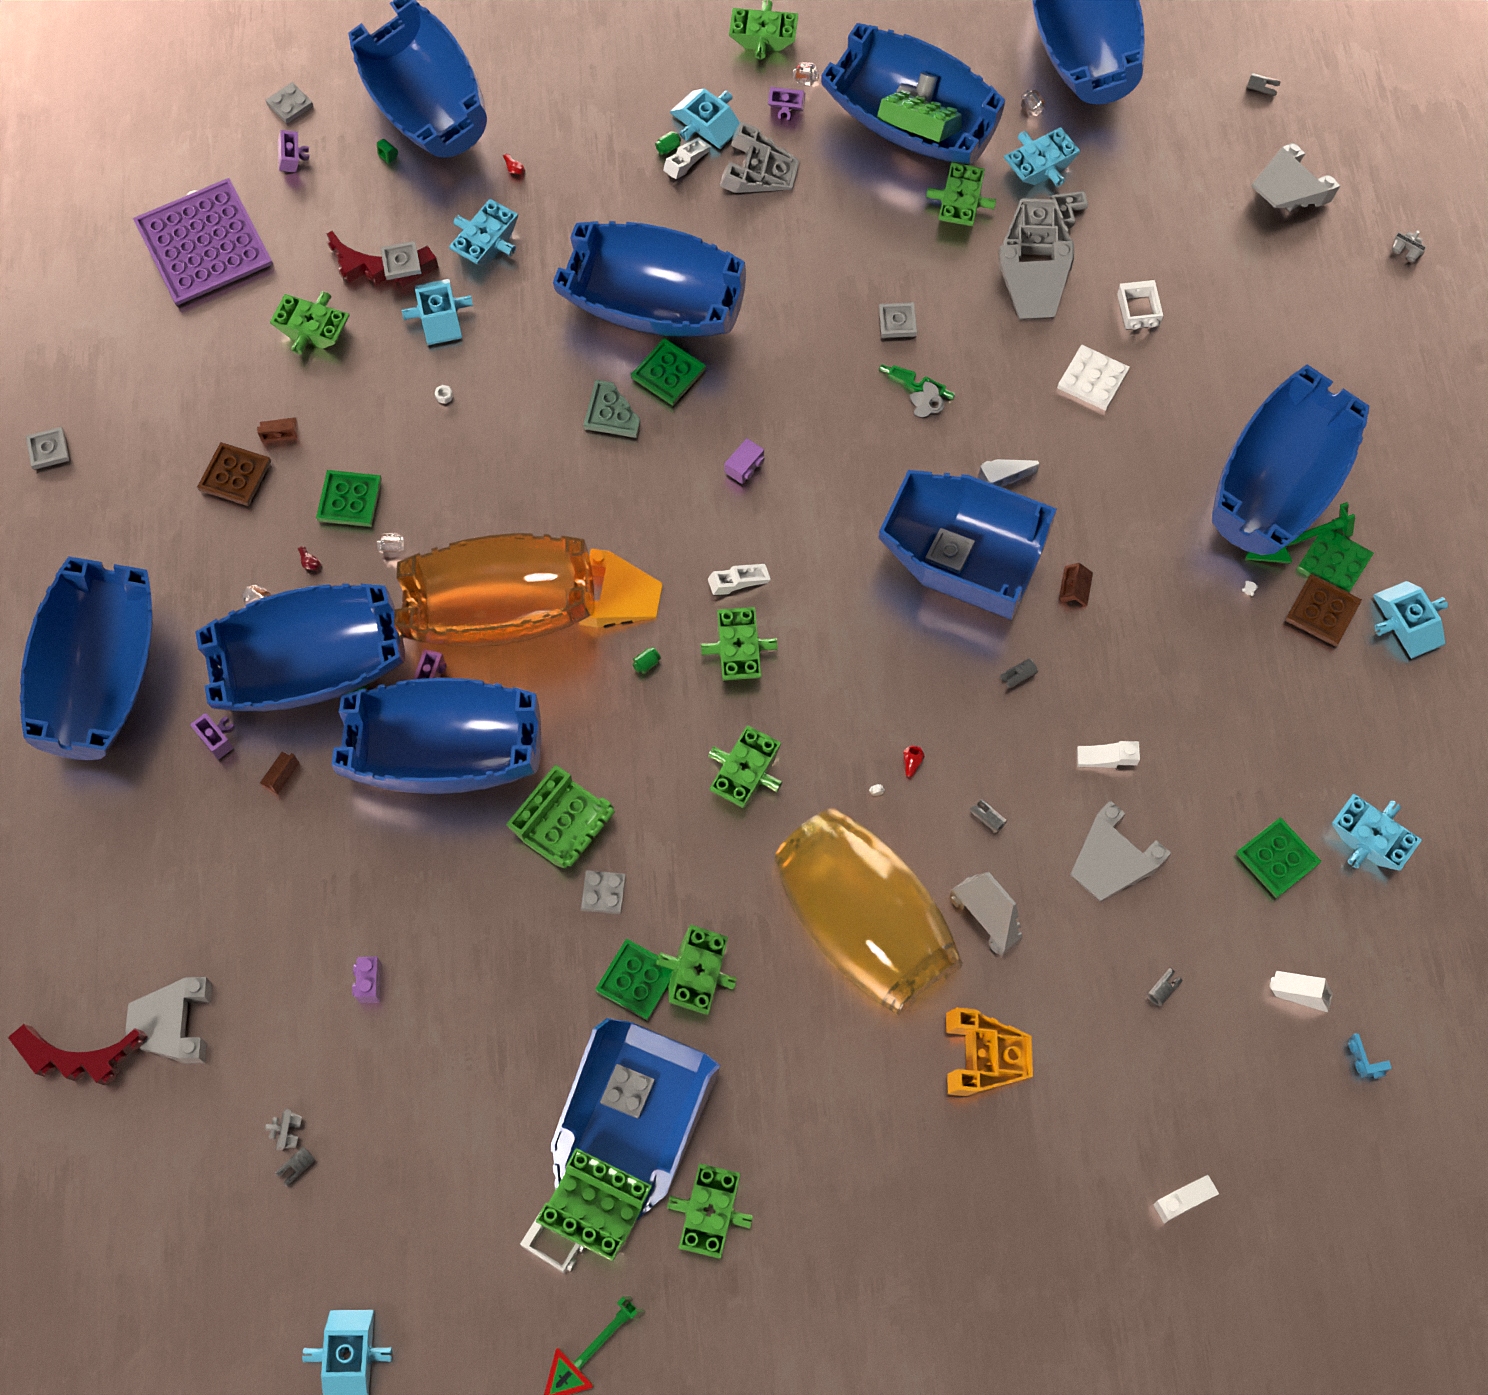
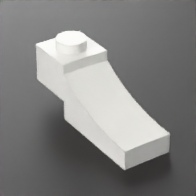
(685, 157)
(738, 577)
(1109, 755)

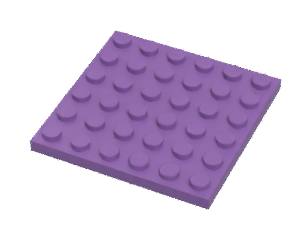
(202, 241)

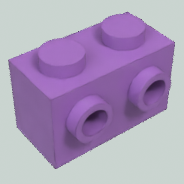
(744, 461)
(430, 665)
(367, 980)

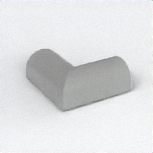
(924, 87)
(1068, 203)

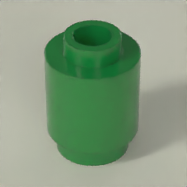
(668, 142)
(646, 660)

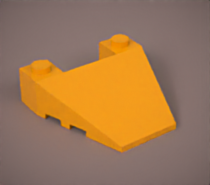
(625, 591)
(993, 1053)

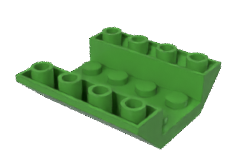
(595, 1205)

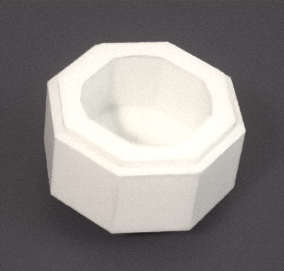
(443, 394)

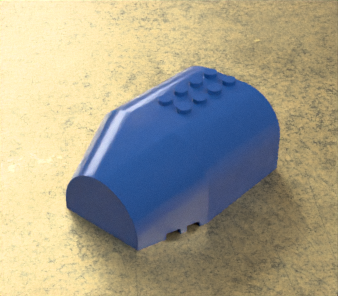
(1004, 525)

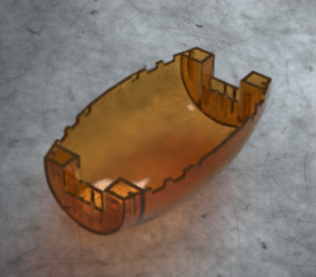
(495, 590)

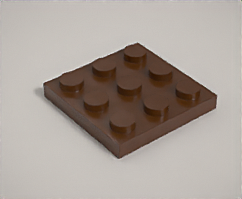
(234, 474)
(1323, 610)

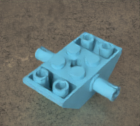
(707, 116)
(1043, 157)
(485, 233)
(438, 311)
(1411, 618)
(1390, 845)
(342, 1332)

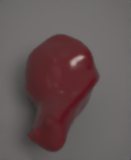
(309, 561)

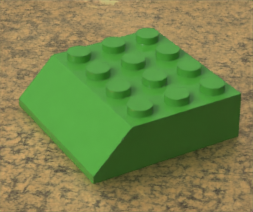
(920, 116)

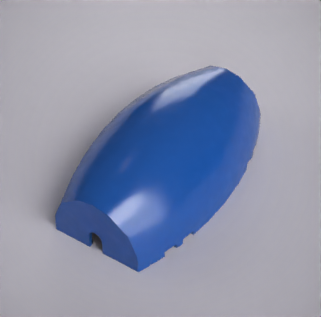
(1288, 463)
(85, 658)

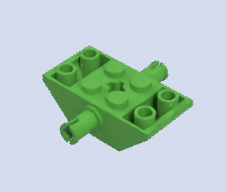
(763, 28)
(961, 195)
(309, 321)
(736, 630)
(753, 753)
(702, 951)
(716, 1190)

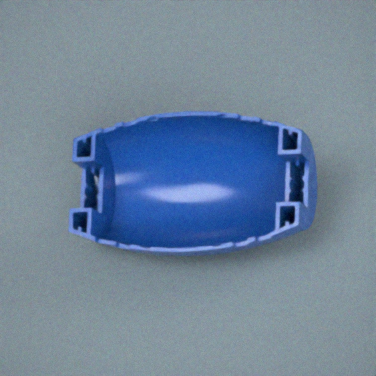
(1094, 45)
(883, 60)
(421, 80)
(652, 279)
(300, 647)
(438, 736)

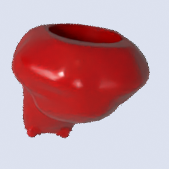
(514, 166)
(913, 757)

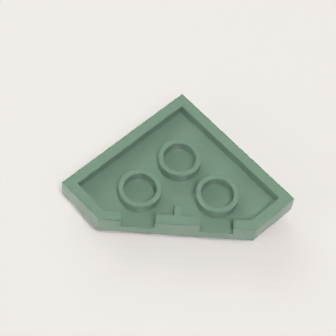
(610, 411)

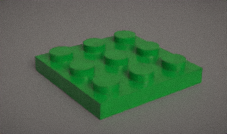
(668, 371)
(349, 498)
(1335, 560)
(1278, 857)
(635, 980)

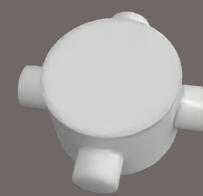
(1250, 588)
(877, 790)

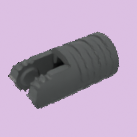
(1259, 82)
(1019, 673)
(988, 816)
(1163, 989)
(299, 1162)

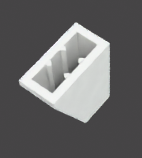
(1302, 989)

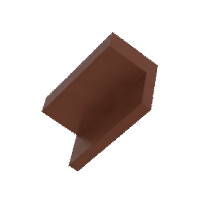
(277, 429)
(1076, 583)
(279, 772)

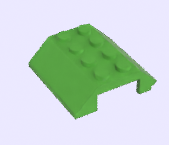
(560, 818)

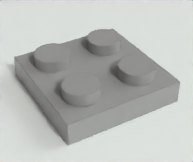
(289, 103)
(400, 260)
(897, 320)
(47, 448)
(950, 551)
(603, 892)
(627, 1091)

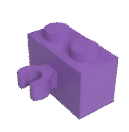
(786, 100)
(289, 151)
(213, 734)

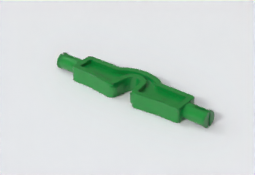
(908, 377)

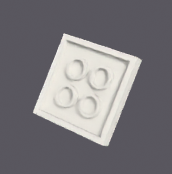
(1093, 377)

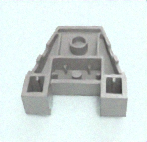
(764, 164)
(1289, 183)
(1037, 227)
(1035, 284)
(1110, 860)
(992, 909)
(164, 1017)

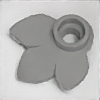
(924, 400)

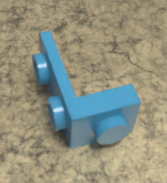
(1376, 1070)

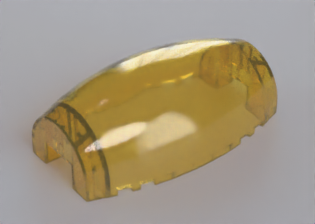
(866, 909)

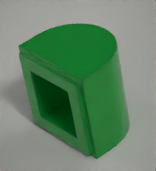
(386, 150)

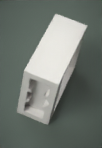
(1138, 290)
(530, 1239)

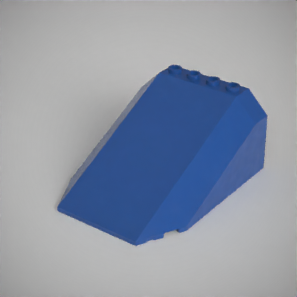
(657, 1140)

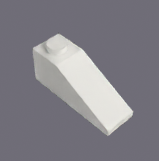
(1004, 472)
(1185, 1198)

